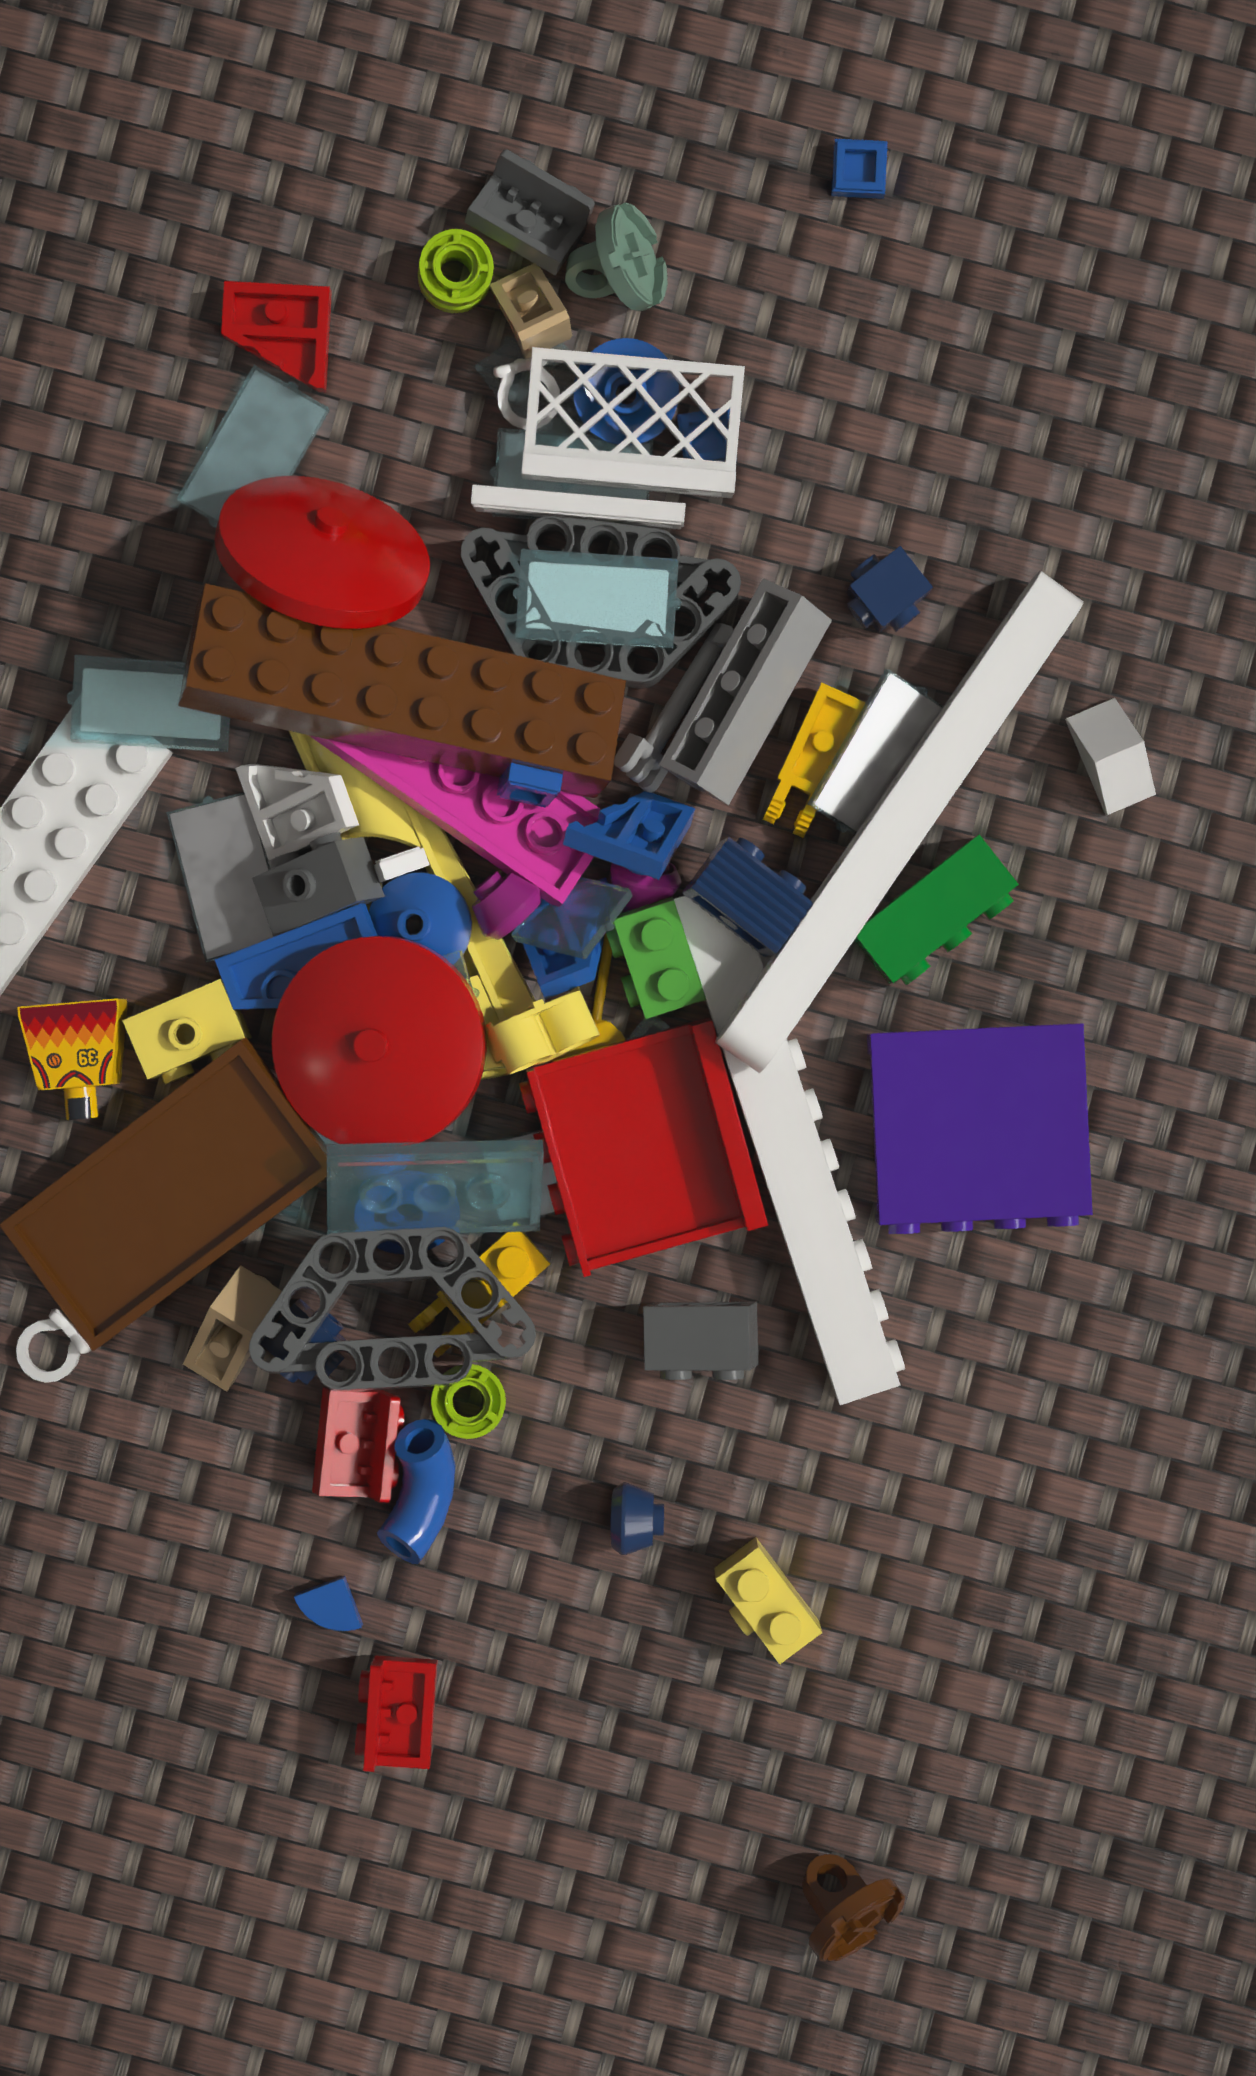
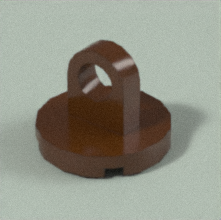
(849, 1914)

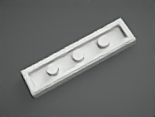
(582, 506)

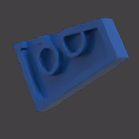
(263, 971)

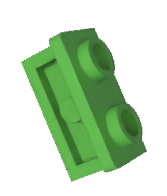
(657, 958)

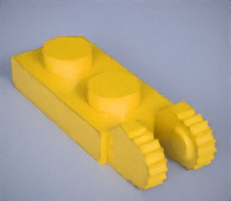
(813, 751)
(512, 1261)

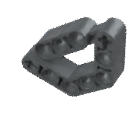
(631, 542)
(366, 1353)

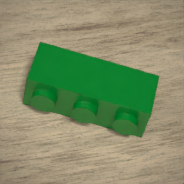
(936, 911)

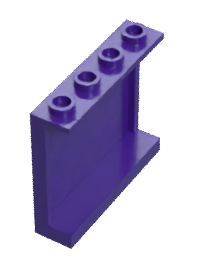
(980, 1127)

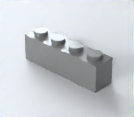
(745, 691)

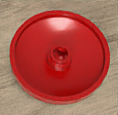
(322, 552)
(379, 1042)

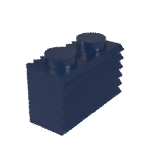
(749, 895)

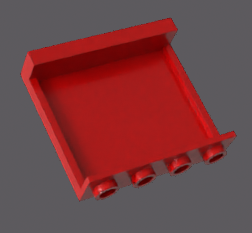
(643, 1145)

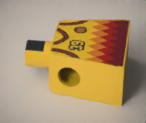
(75, 1049)

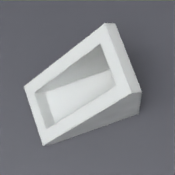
(1112, 755)

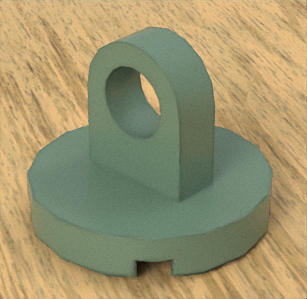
(623, 257)

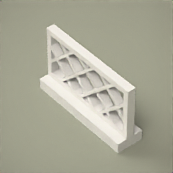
(629, 469)

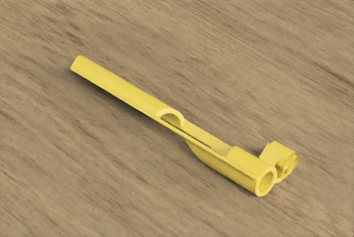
(516, 1025)

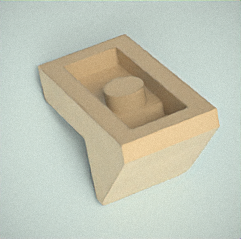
(532, 309)

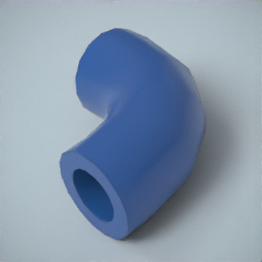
(424, 1492)

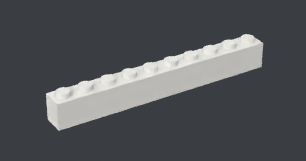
(799, 1176)

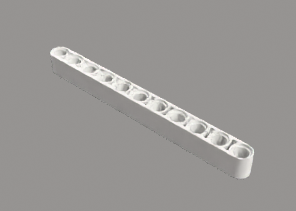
(899, 822)

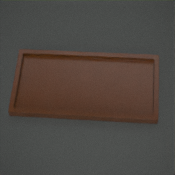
(169, 1194)

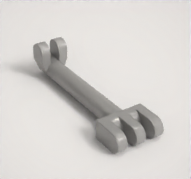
(642, 756)

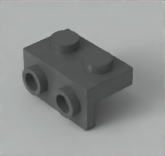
(531, 212)

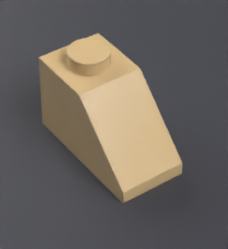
(225, 1334)

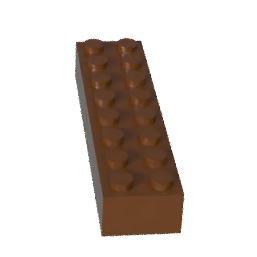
(401, 692)

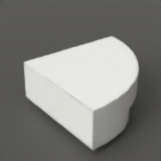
(401, 863)

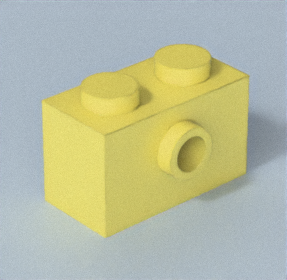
(185, 1031)
(766, 1601)

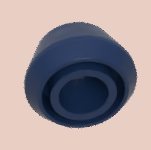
(634, 1519)

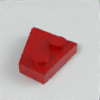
(281, 326)

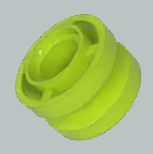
(461, 247)
(488, 1417)

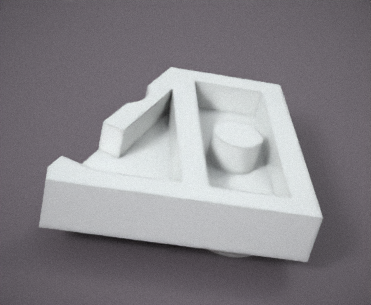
(295, 806)

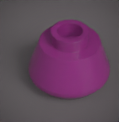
(645, 888)
(504, 903)

